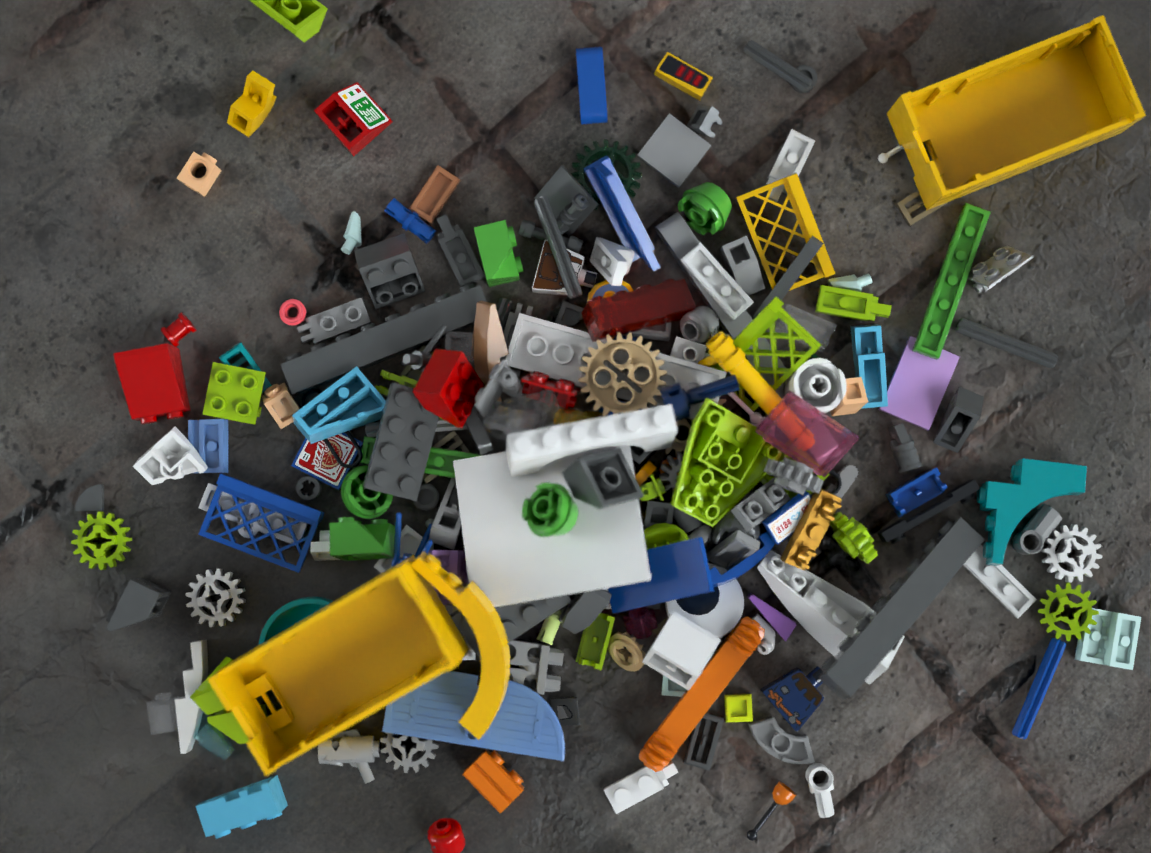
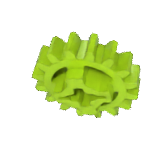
(101, 530)
(853, 538)
(1073, 623)

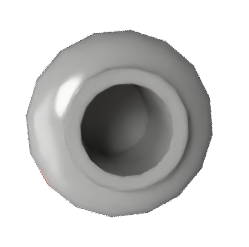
(699, 324)

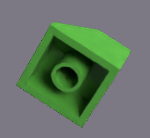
(496, 252)
(355, 541)

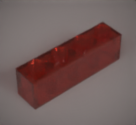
(637, 309)

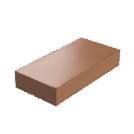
(434, 194)

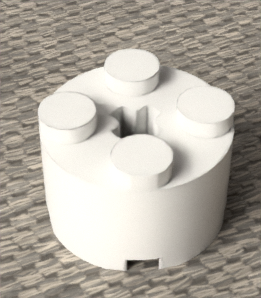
(821, 375)

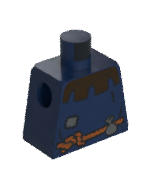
(795, 695)

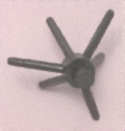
(420, 359)

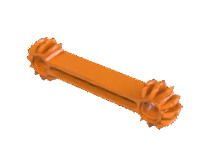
(696, 702)

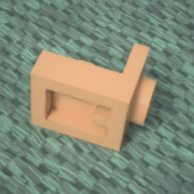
(280, 404)

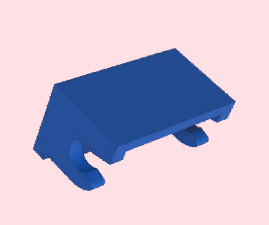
(916, 492)

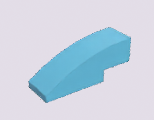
(870, 363)

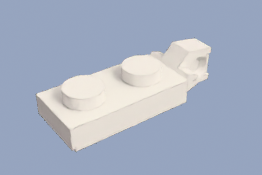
(790, 160)
(638, 786)

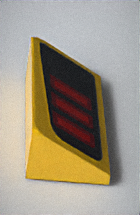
(683, 76)

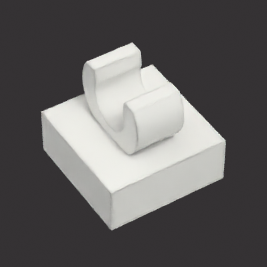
(321, 550)

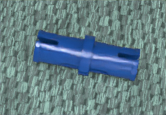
(410, 221)

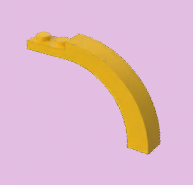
(490, 638)

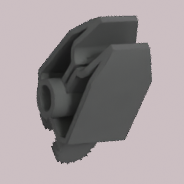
(584, 609)

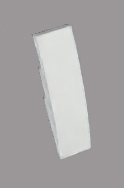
(187, 712)

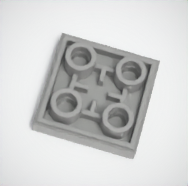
(674, 150)

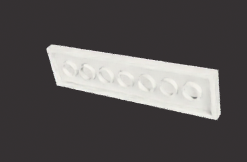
(559, 353)

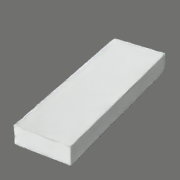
(716, 281)
(1000, 584)

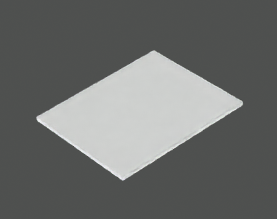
(518, 566)

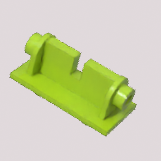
(652, 489)

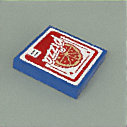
(321, 464)

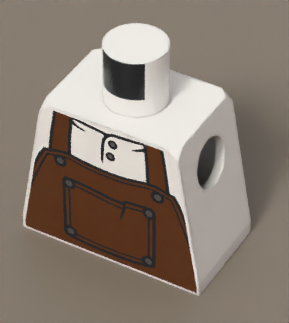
(548, 277)

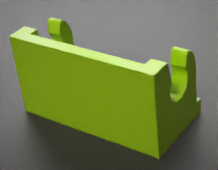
(595, 641)

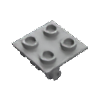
(998, 267)
(501, 380)

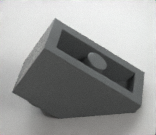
(959, 419)

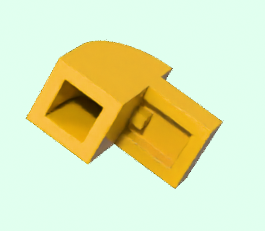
(253, 105)

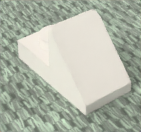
(611, 260)

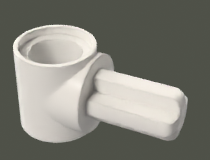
(822, 790)

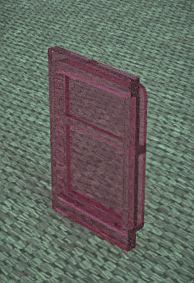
(806, 434)

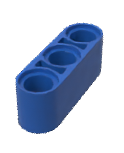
(591, 85)

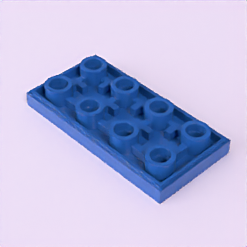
(676, 573)

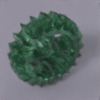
(613, 153)

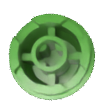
(706, 208)
(363, 501)
(550, 510)

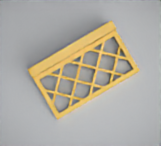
(805, 220)

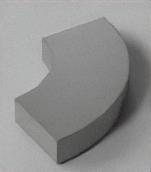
(781, 744)

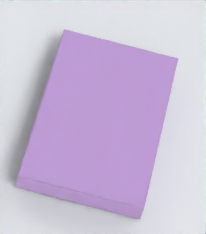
(919, 385)

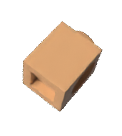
(203, 184)
(854, 398)

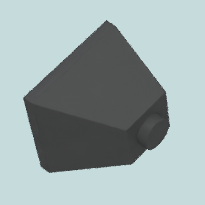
(602, 479)

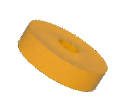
(645, 472)

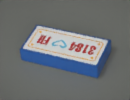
(785, 519)

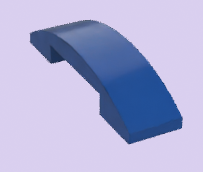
(765, 546)

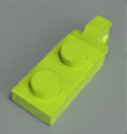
(850, 304)

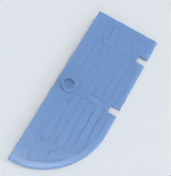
(520, 727)

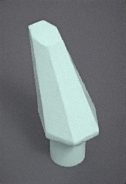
(352, 233)
(850, 282)

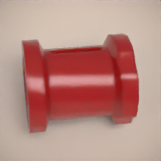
(178, 329)

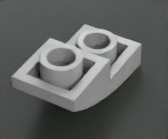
(760, 505)

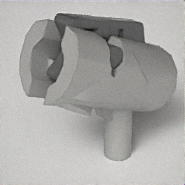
(350, 748)

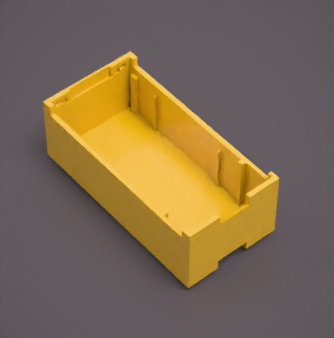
(1015, 113)
(340, 664)

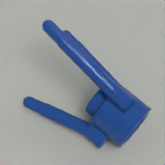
(424, 546)

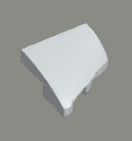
(170, 458)

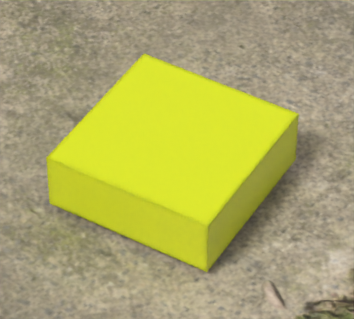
(738, 707)

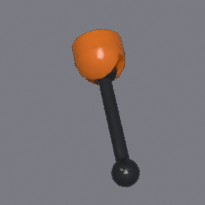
(782, 796)

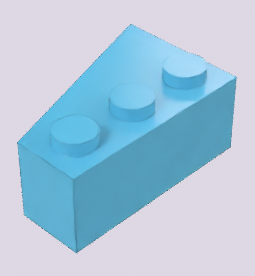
(340, 408)
(242, 807)

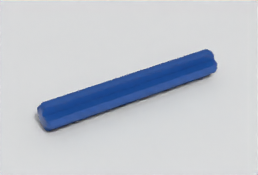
(1039, 688)

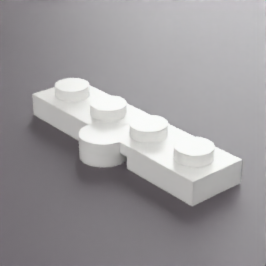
(252, 511)

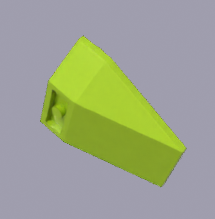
(719, 463)

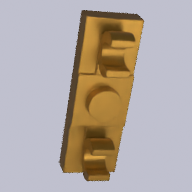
(811, 529)

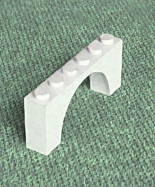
(644, 428)

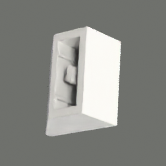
(681, 650)

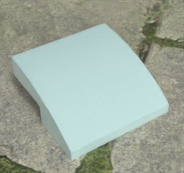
(1110, 641)

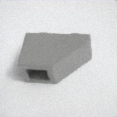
(743, 265)

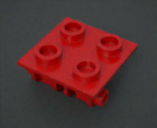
(565, 388)

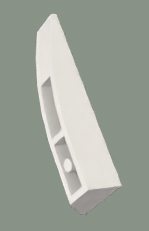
(819, 606)

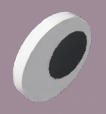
(714, 610)

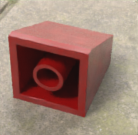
(153, 382)

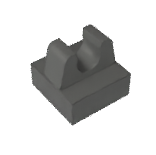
(703, 119)

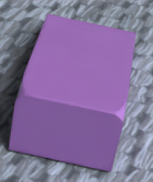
(778, 621)

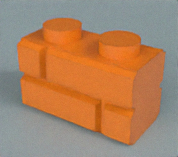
(494, 780)

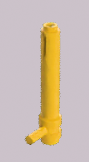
(733, 360)

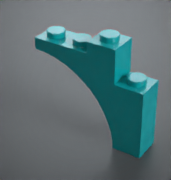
(1009, 503)

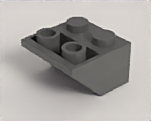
(389, 271)
(138, 602)

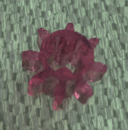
(640, 622)

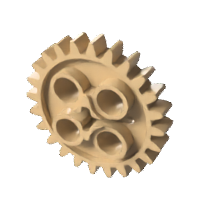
(639, 357)

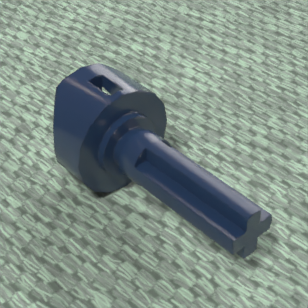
(682, 400)

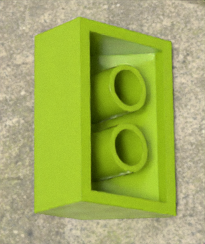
(299, 17)

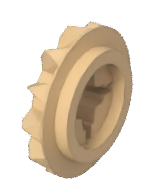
(621, 656)

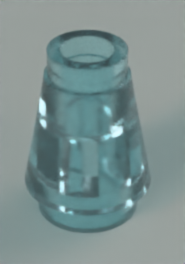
(214, 741)

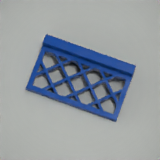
(621, 210)
(265, 499)

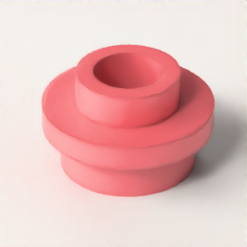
(284, 312)

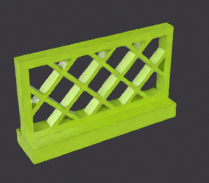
(756, 329)

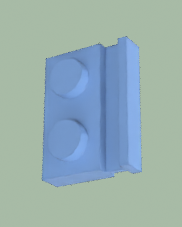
(211, 442)

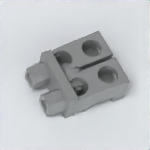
(533, 664)

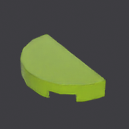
(663, 534)

